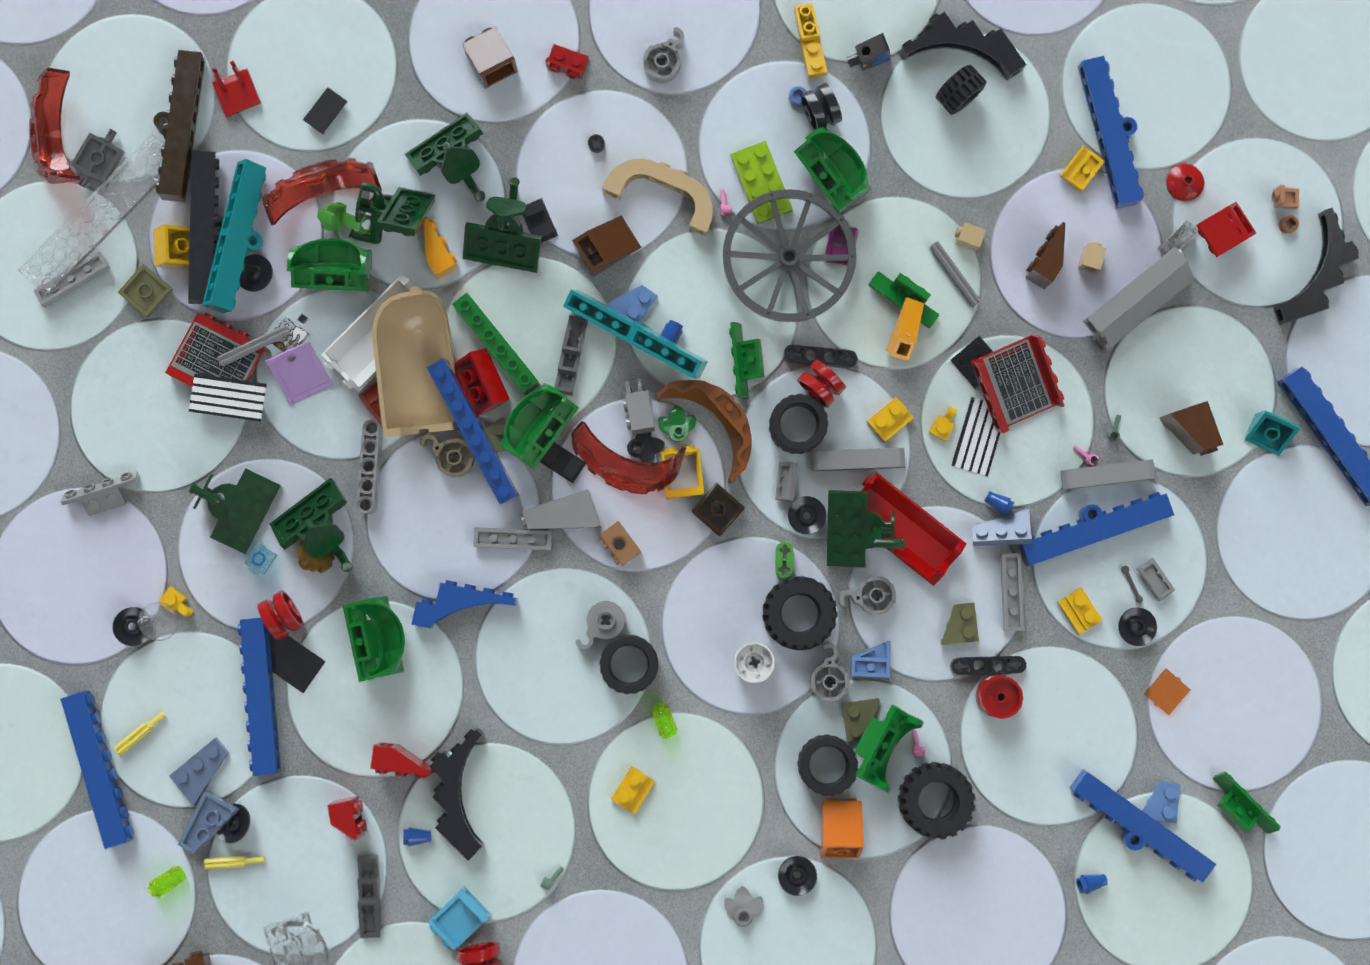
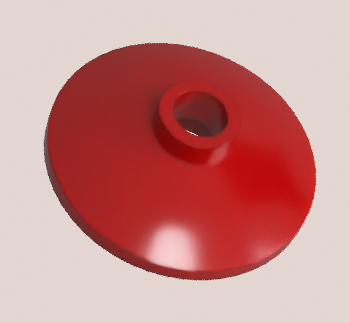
(1179, 188)

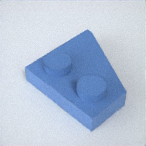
(634, 303)
(872, 662)
(1163, 802)

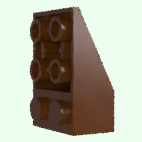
(606, 245)
(1050, 257)

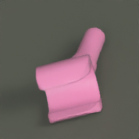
(725, 209)
(1087, 456)
(917, 751)

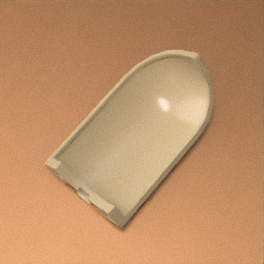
(407, 337)

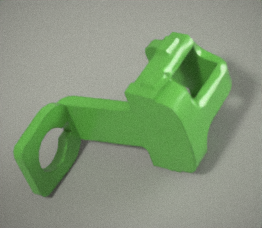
(337, 217)

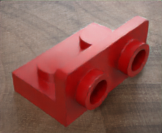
(567, 62)

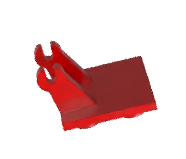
(235, 91)

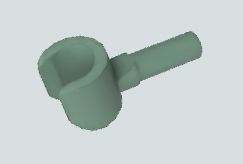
(1115, 429)
(547, 883)

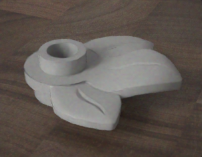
(743, 904)

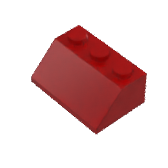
(480, 381)

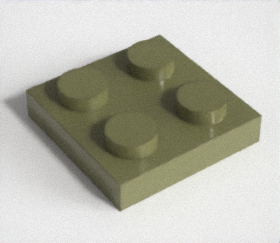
(145, 290)

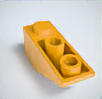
(435, 252)
(906, 330)

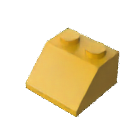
(171, 246)

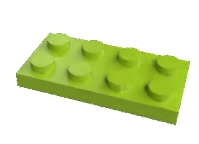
(758, 177)

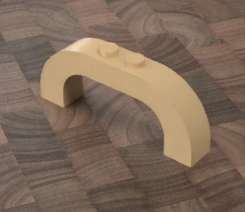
(665, 176)

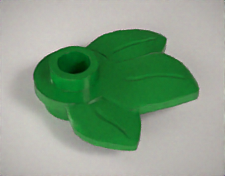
(677, 421)

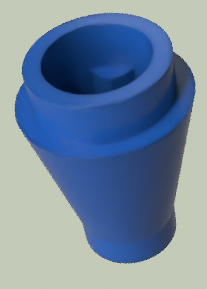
(1000, 503)
(415, 836)
(1090, 883)

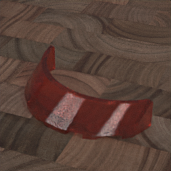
(46, 127)
(314, 181)
(620, 471)

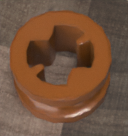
(1283, 227)

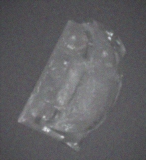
(304, 946)

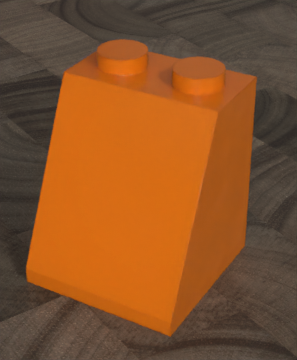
(841, 828)

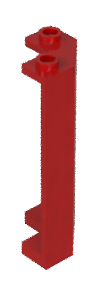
(928, 543)

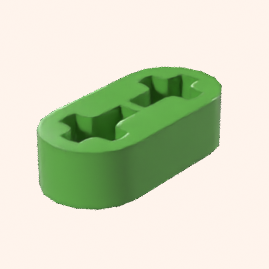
(779, 560)

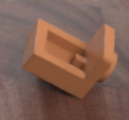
(1285, 197)

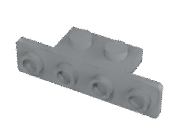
(103, 495)

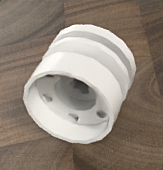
(744, 656)

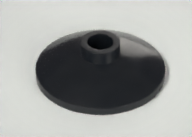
(253, 264)
(814, 508)
(1146, 626)
(121, 630)
(230, 832)
(800, 885)

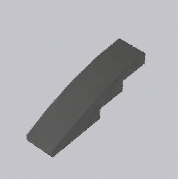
(571, 354)
(369, 896)

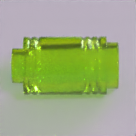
(664, 720)
(166, 881)

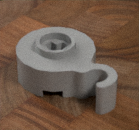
(664, 51)
(864, 599)
(601, 631)
(826, 669)

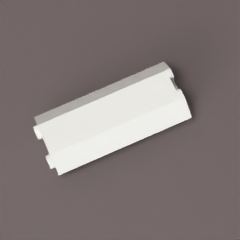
(353, 350)

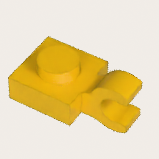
(942, 426)
(176, 601)

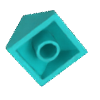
(1271, 432)

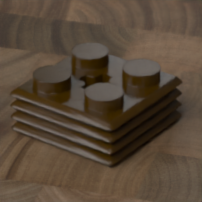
(715, 497)

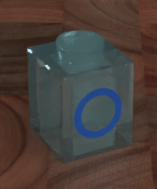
(260, 559)

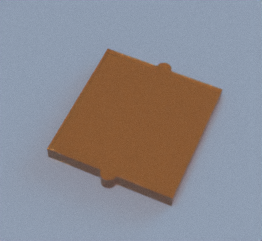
(1167, 691)

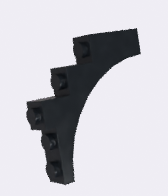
(992, 47)
(1327, 274)
(450, 768)

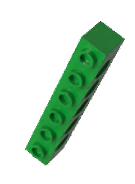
(496, 344)

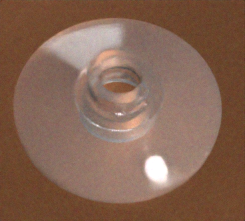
(151, 627)

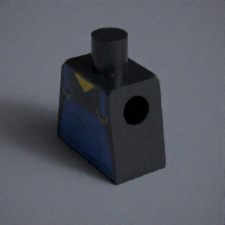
(876, 51)

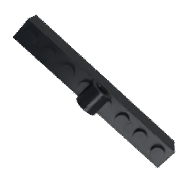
(202, 222)

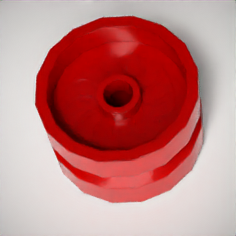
(821, 383)
(280, 615)
(987, 695)
(479, 954)

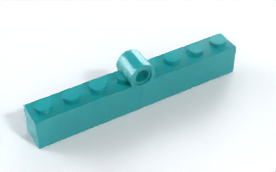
(235, 236)
(635, 334)

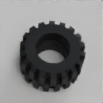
(961, 89)

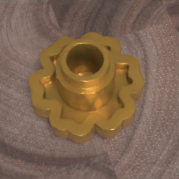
(309, 563)

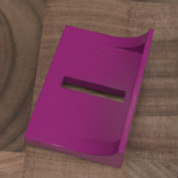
(837, 236)

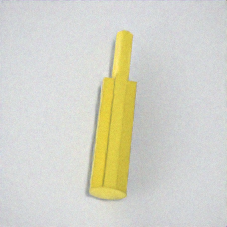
(137, 735)
(230, 862)

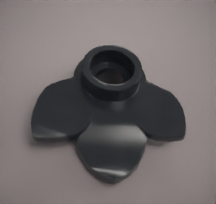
(648, 446)

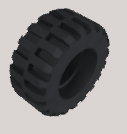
(825, 606)
(961, 808)

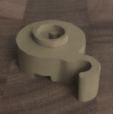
(444, 451)

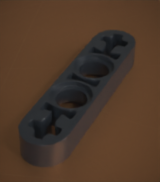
(820, 353)
(988, 665)

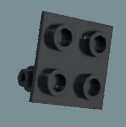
(963, 359)

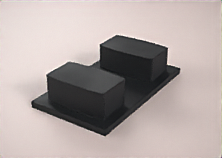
(325, 110)
(539, 220)
(563, 462)

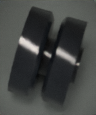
(821, 107)

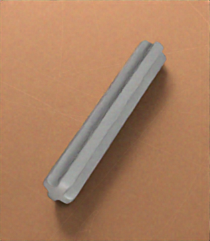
(955, 274)
(253, 345)

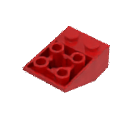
(1225, 229)
(397, 759)

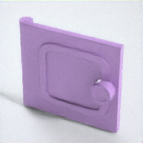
(300, 376)

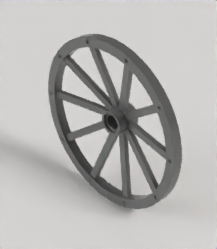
(772, 197)

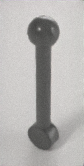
(1125, 569)

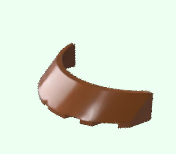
(724, 408)

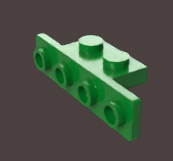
(900, 289)
(747, 359)
(1242, 807)

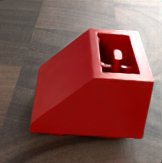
(347, 817)

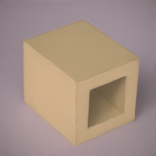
(969, 236)
(1092, 257)

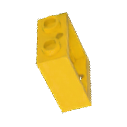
(686, 492)

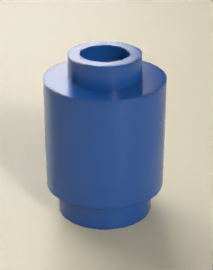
(672, 331)

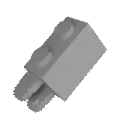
(639, 410)

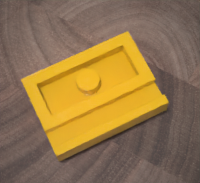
(1082, 168)
(890, 419)
(1079, 611)
(633, 790)

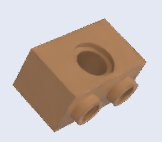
(630, 549)

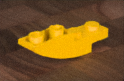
(810, 41)

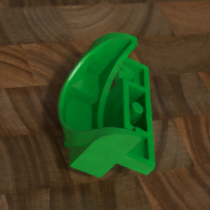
(835, 168)
(332, 264)
(536, 424)
(375, 638)
(880, 741)

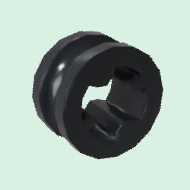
(602, 143)

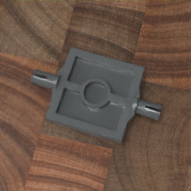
(97, 158)

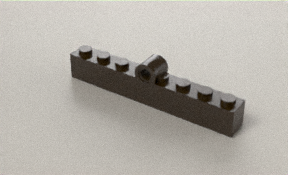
(180, 126)

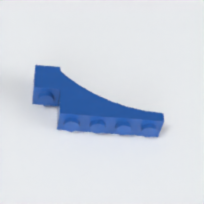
(453, 599)

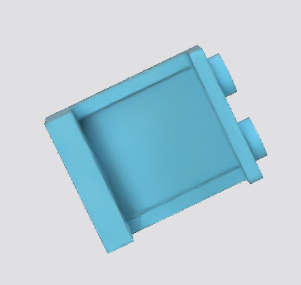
(458, 919)

